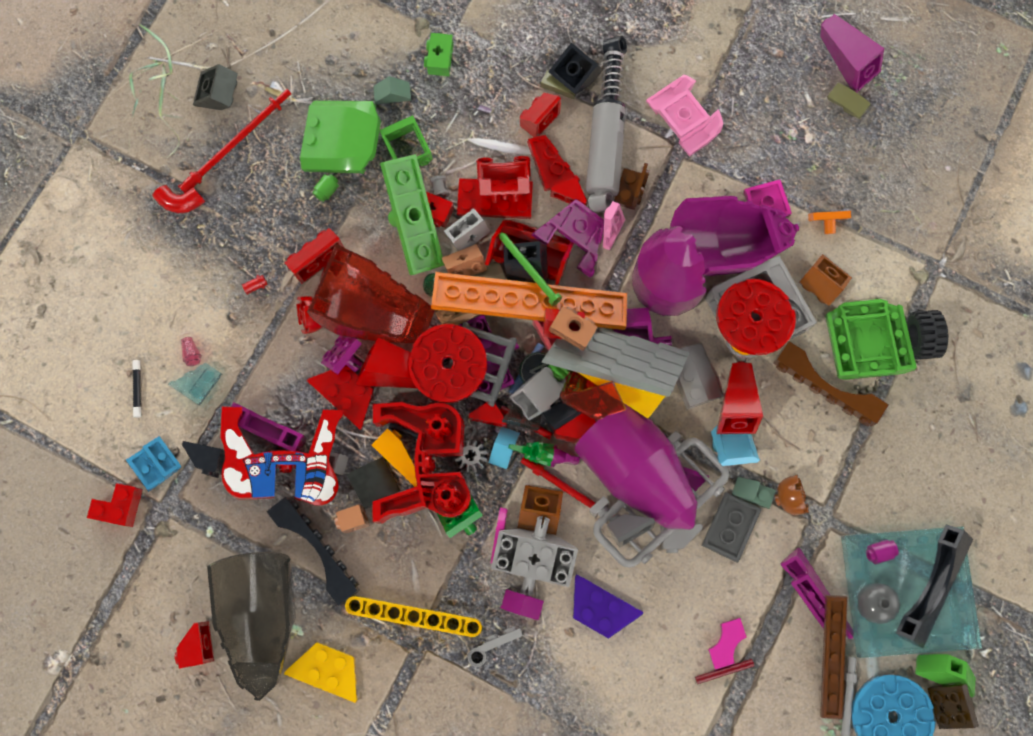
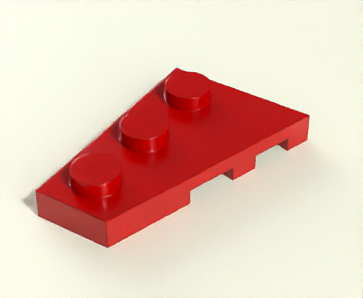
(548, 162)

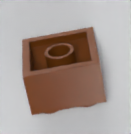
(825, 280)
(537, 503)

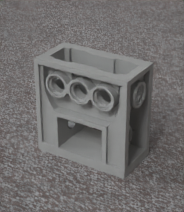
(777, 274)

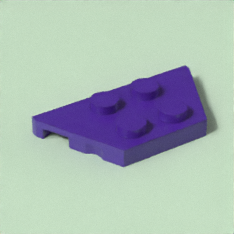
(601, 609)

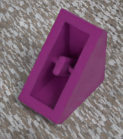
(522, 604)

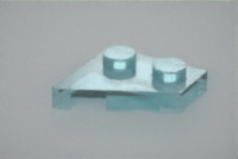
(197, 383)

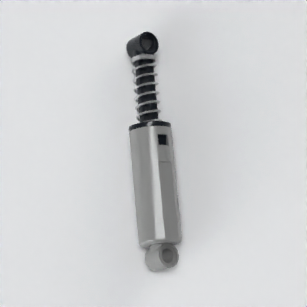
(607, 131)

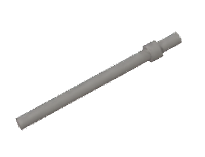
(850, 678)

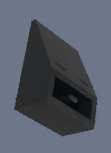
(536, 255)

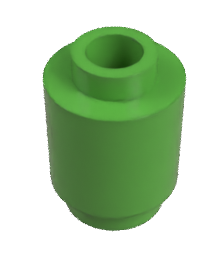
(325, 187)

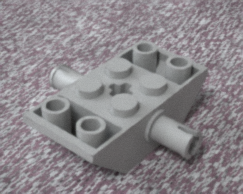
(553, 561)

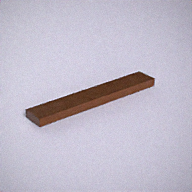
(833, 657)

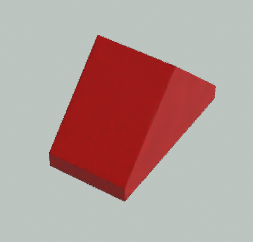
(568, 191)
(488, 415)

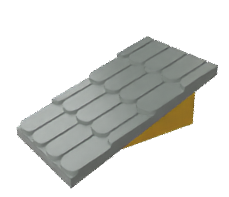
(638, 367)

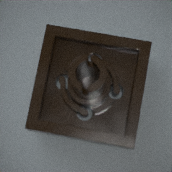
(956, 705)

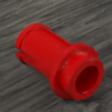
(254, 284)

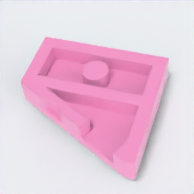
(612, 224)

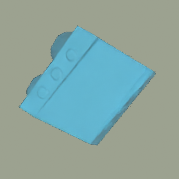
(734, 448)

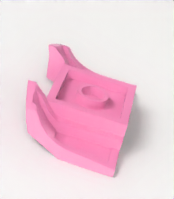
(686, 115)

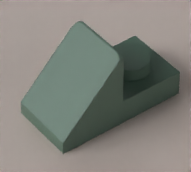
(753, 492)

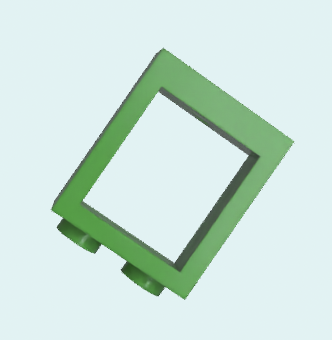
(401, 128)

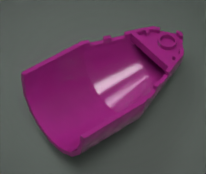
(734, 232)
(669, 273)
(640, 468)

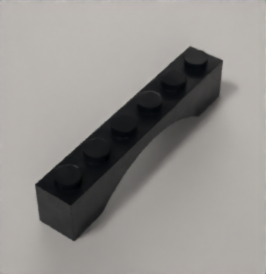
(950, 554)
(338, 582)

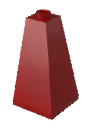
(386, 367)
(741, 403)

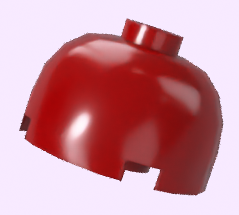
(309, 324)

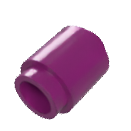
(882, 551)

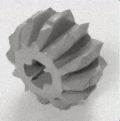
(477, 459)

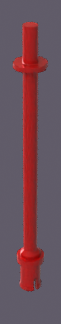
(196, 176)

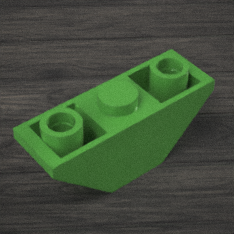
(946, 670)

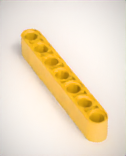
(424, 614)

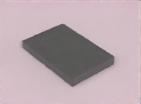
(731, 527)

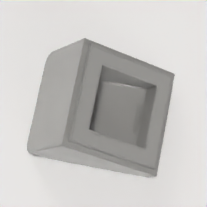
(338, 462)

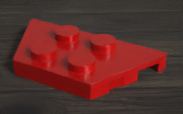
(344, 393)

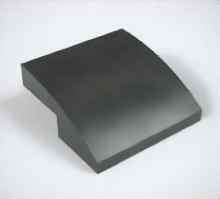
(373, 482)

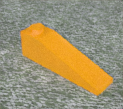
(396, 454)

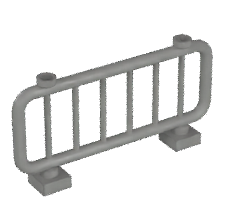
(644, 555)

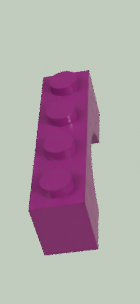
(271, 430)

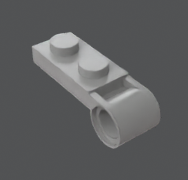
(494, 641)

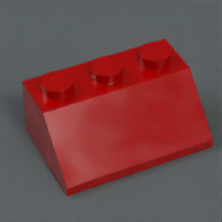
(313, 255)

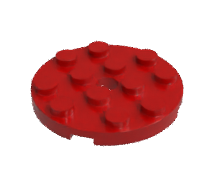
(740, 329)
(467, 369)

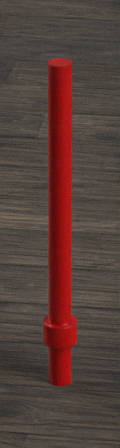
(538, 469)

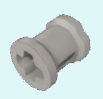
(439, 186)

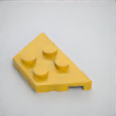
(326, 670)

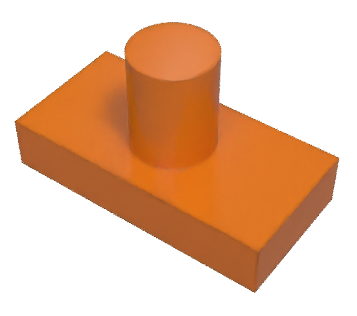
(829, 219)

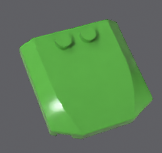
(340, 136)
(870, 340)

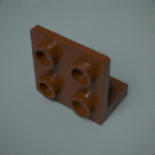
(632, 187)

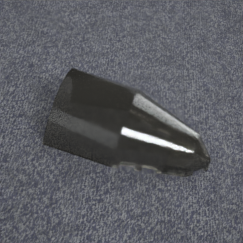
(253, 616)

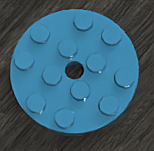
(891, 694)

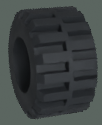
(928, 334)

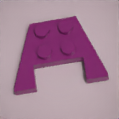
(580, 227)

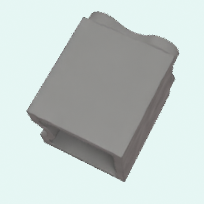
(537, 393)

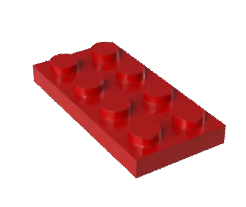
(470, 198)

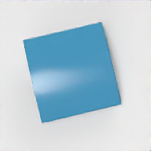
(153, 463)

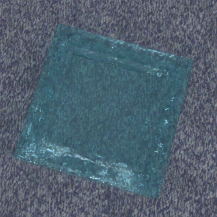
(908, 575)

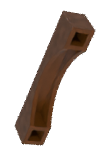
(795, 362)

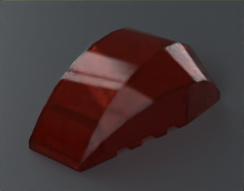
(365, 302)

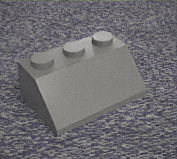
(697, 379)

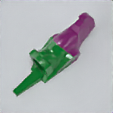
(545, 454)

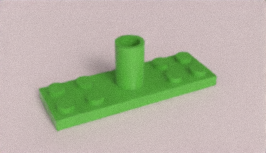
(412, 214)

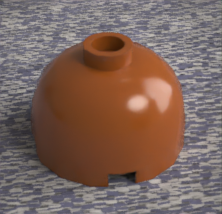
(792, 496)

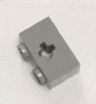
(467, 230)

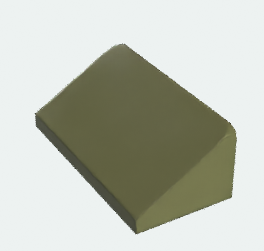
(552, 84)

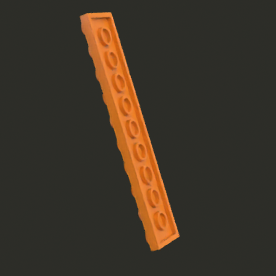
(525, 299)

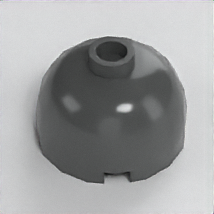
(878, 603)

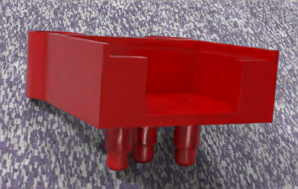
(504, 177)

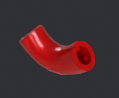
(177, 203)

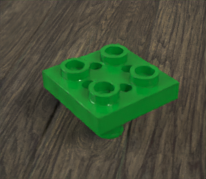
(463, 521)

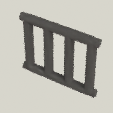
(502, 361)

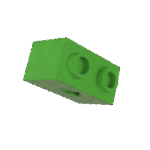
(442, 45)

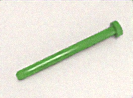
(553, 298)

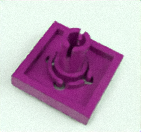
(342, 355)

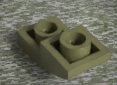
(848, 99)

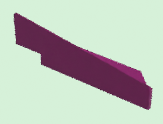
(809, 586)

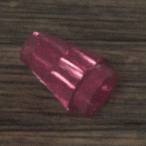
(190, 352)

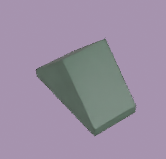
(391, 91)

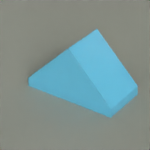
(500, 453)

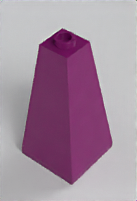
(852, 51)

